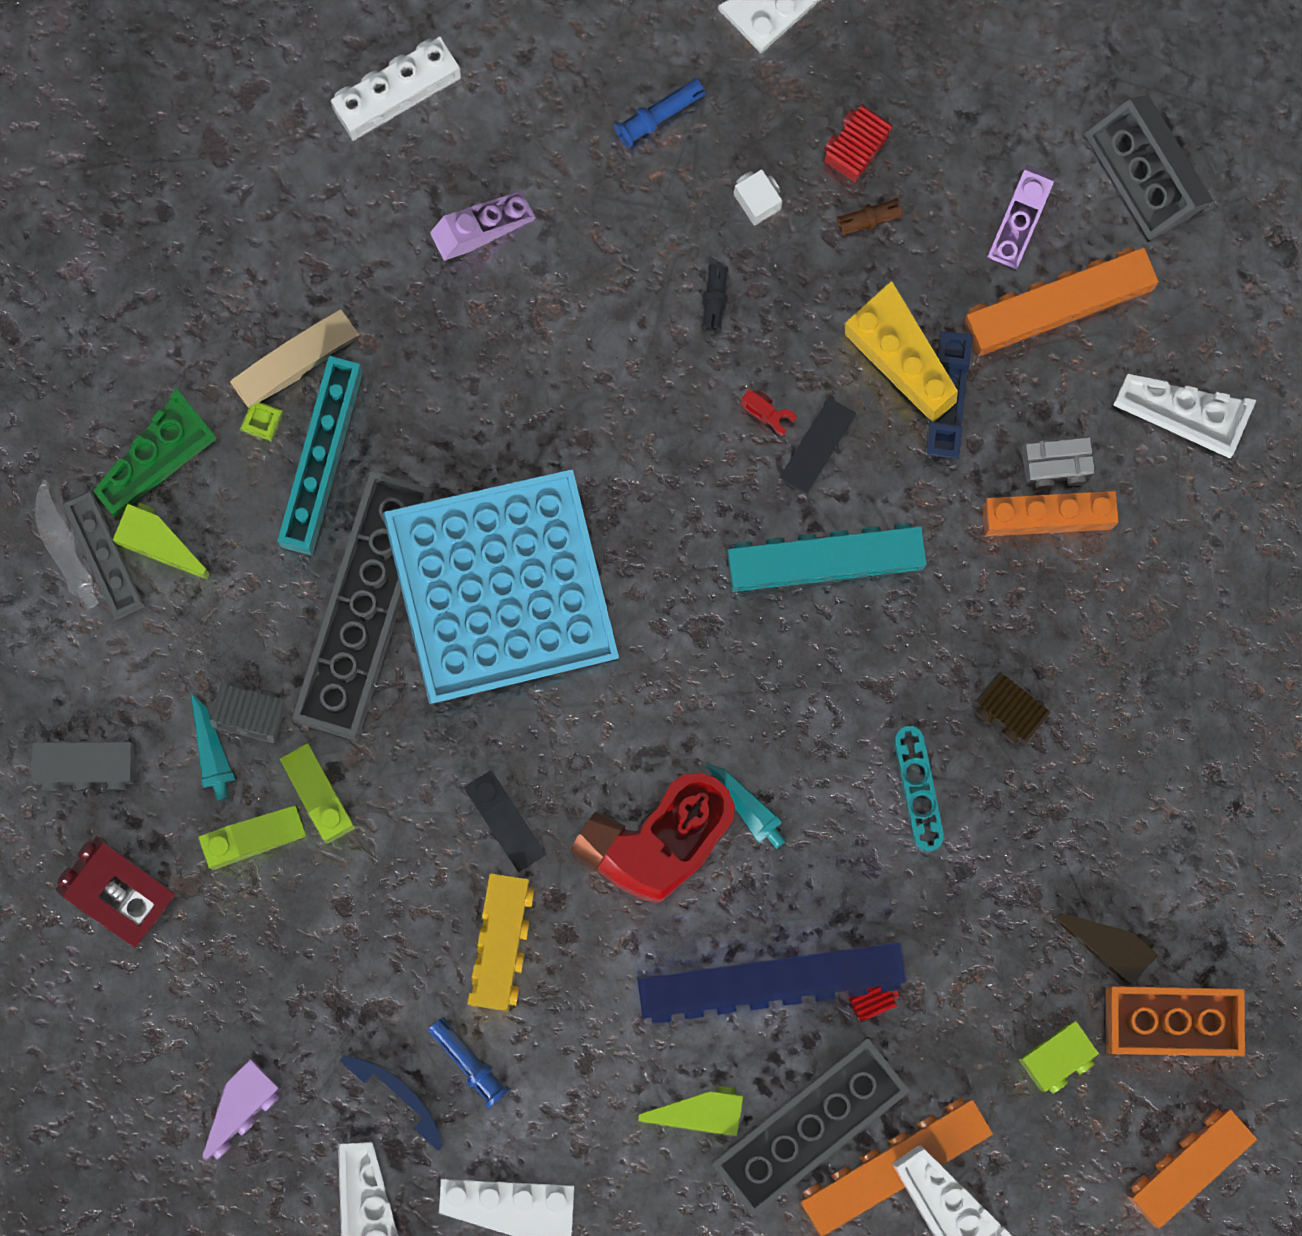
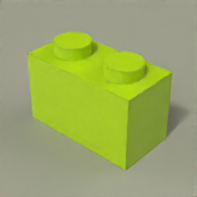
(1059, 1057)

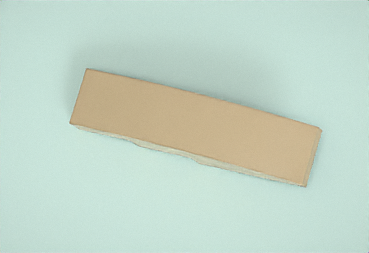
(294, 358)

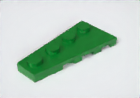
(163, 448)

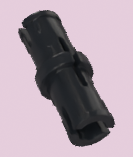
(715, 297)

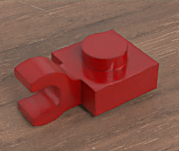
(760, 406)

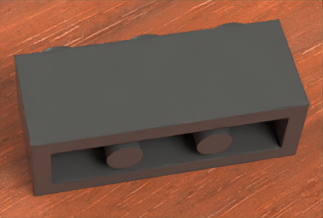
(83, 765)

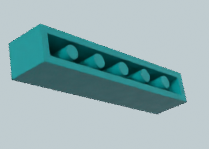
(320, 455)
(826, 558)

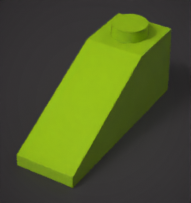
(148, 535)
(317, 794)
(251, 837)
(707, 1112)

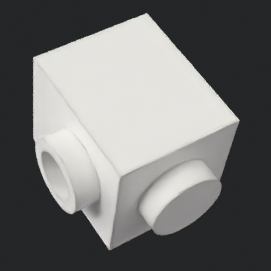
(758, 195)

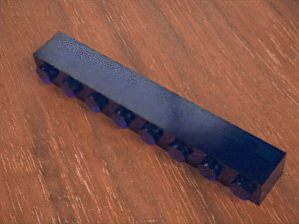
(773, 980)

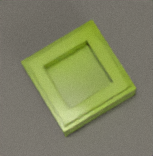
(262, 421)

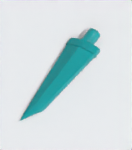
(213, 761)
(755, 814)

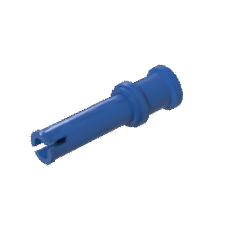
(648, 118)
(477, 1073)

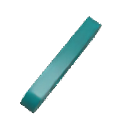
(921, 788)

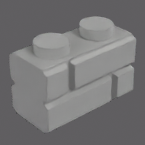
(1058, 461)

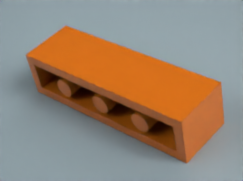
(1050, 513)
(1191, 1168)

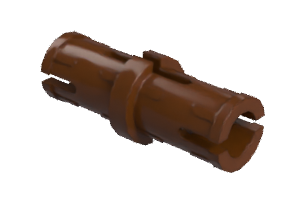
(869, 217)

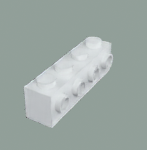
(395, 88)

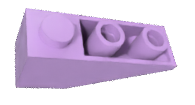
(1021, 216)
(480, 224)
(242, 1098)

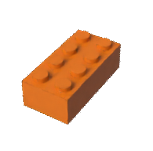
(1175, 1021)

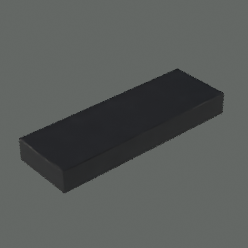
(817, 446)

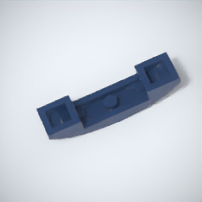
(946, 432)
(427, 1125)

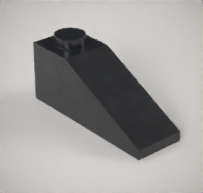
(504, 821)

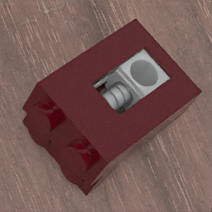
(92, 874)

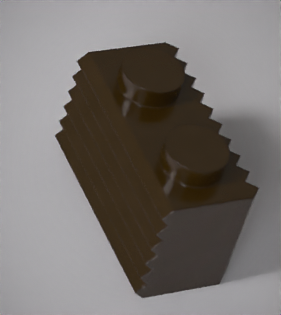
(1010, 709)

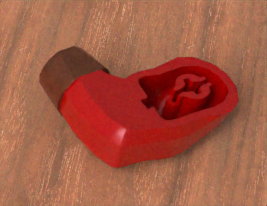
(666, 846)

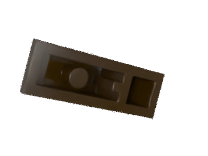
(1115, 948)

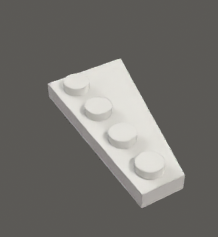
(764, 20)
(1196, 415)
(362, 1193)
(942, 1200)
(510, 1206)

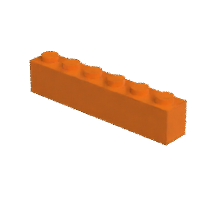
(1060, 301)
(876, 1178)

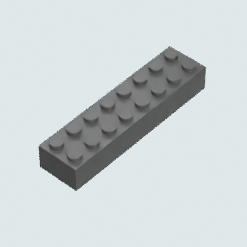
(357, 616)

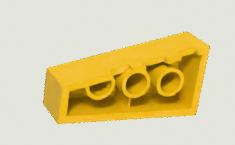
(899, 349)
(500, 942)

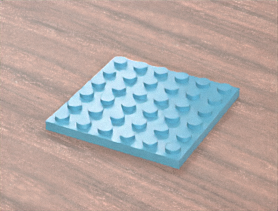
(500, 586)

